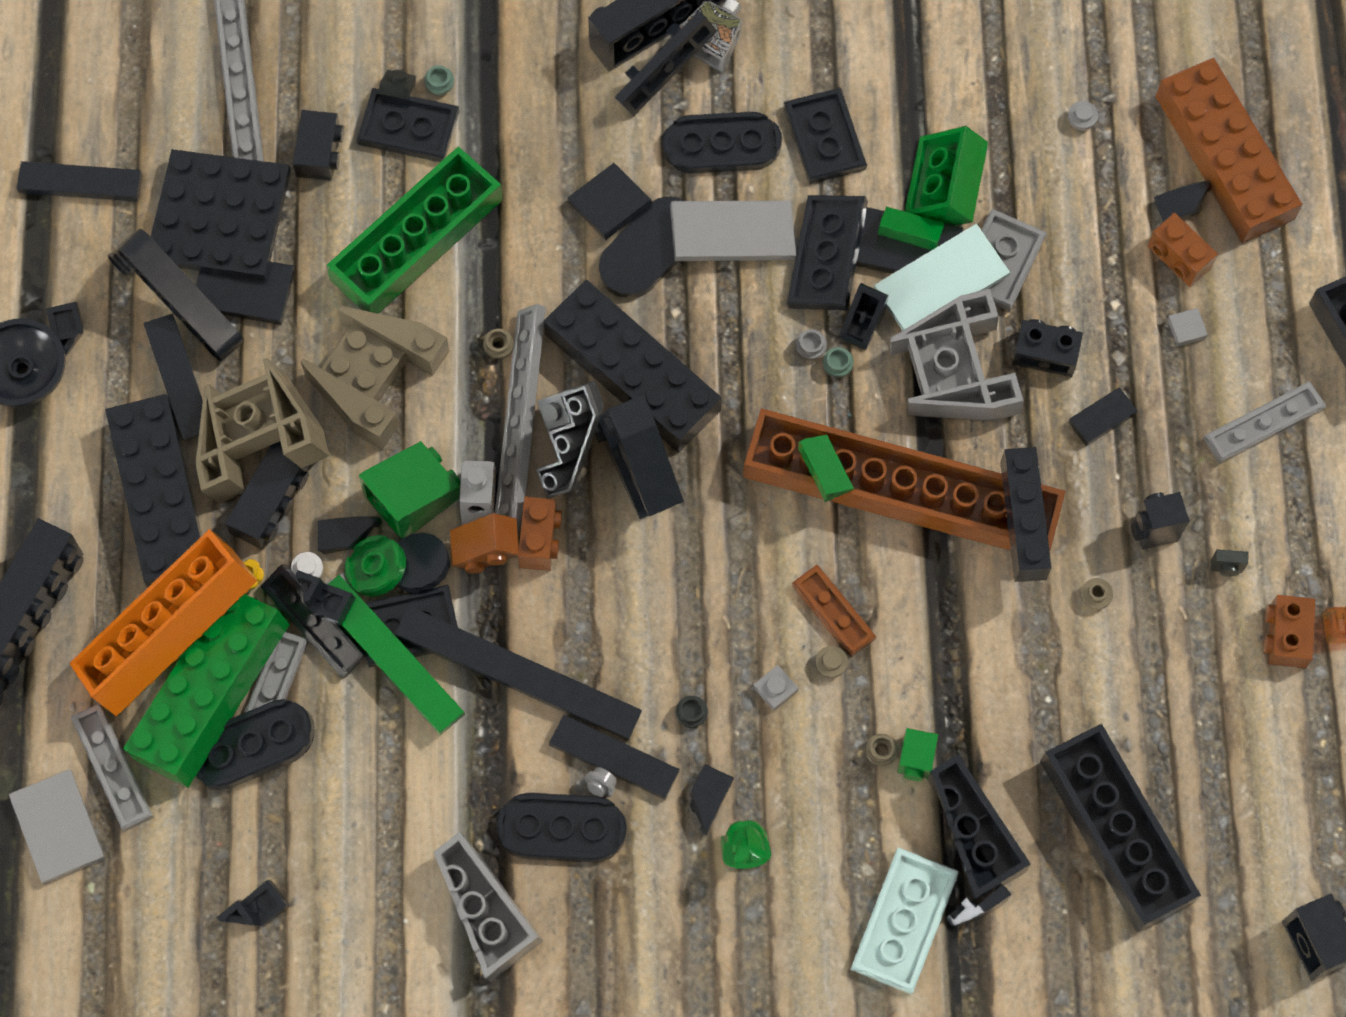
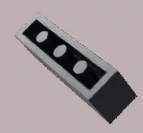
(267, 498)
(1025, 514)

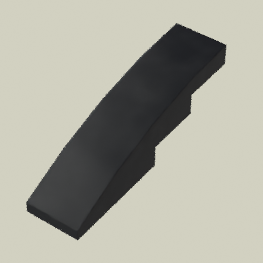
(176, 373)

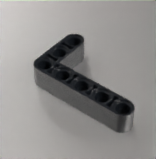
(172, 286)

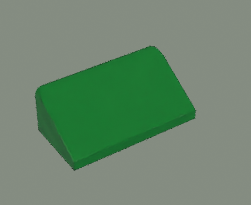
(910, 228)
(825, 467)

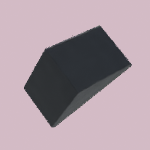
(864, 316)

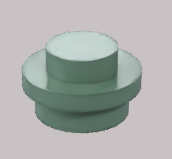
(439, 80)
(838, 362)

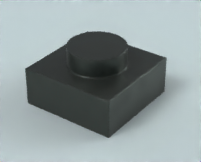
(397, 84)
(1229, 562)

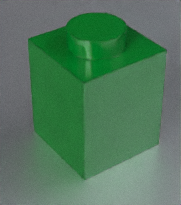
(917, 754)

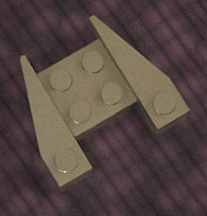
(368, 363)
(248, 421)

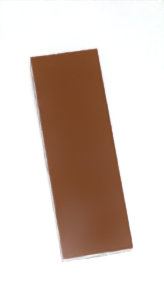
(834, 611)

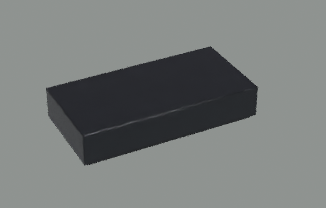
(1102, 416)

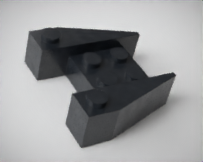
(639, 456)

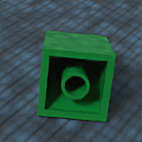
(410, 488)

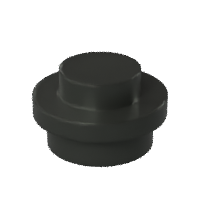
(691, 711)

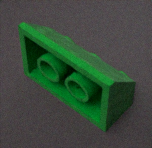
(947, 176)

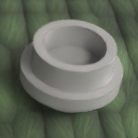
(1082, 115)
(811, 344)
(600, 782)

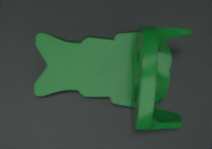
(748, 842)

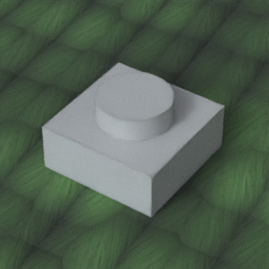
(775, 688)

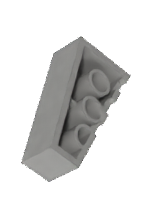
(490, 916)

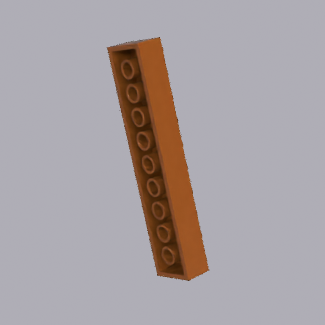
(892, 480)

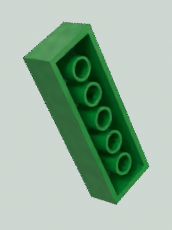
(415, 232)
(206, 690)

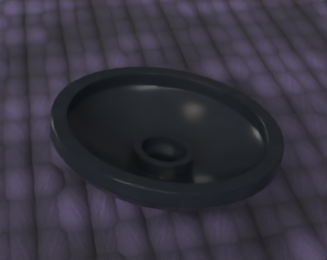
(30, 346)

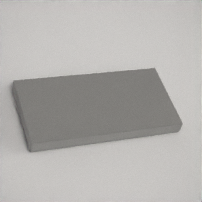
(732, 230)

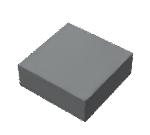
(1187, 327)

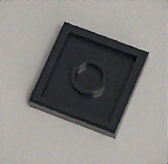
(609, 201)

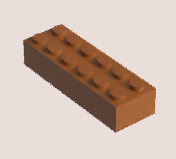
(1228, 150)

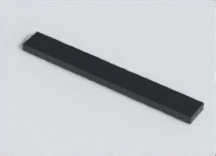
(518, 673)

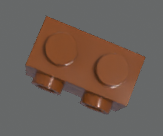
(1182, 250)
(538, 532)
(484, 543)
(1290, 631)

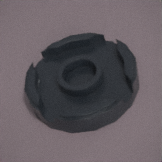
(425, 562)

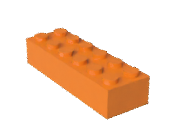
(162, 622)

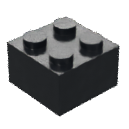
(1319, 935)

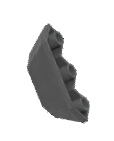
(571, 424)

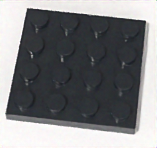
(220, 212)

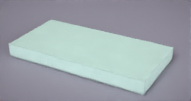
(943, 274)
(904, 921)

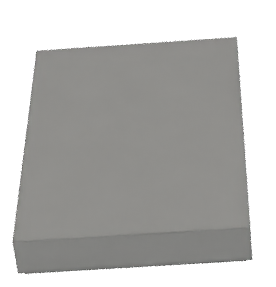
(1017, 247)
(57, 826)

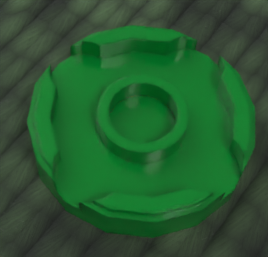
(375, 566)

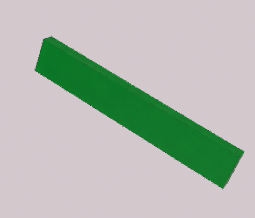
(399, 664)

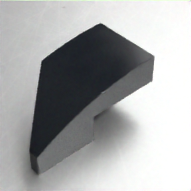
(1183, 201)
(66, 324)
(344, 533)
(325, 600)
(709, 795)
(257, 908)
(970, 911)

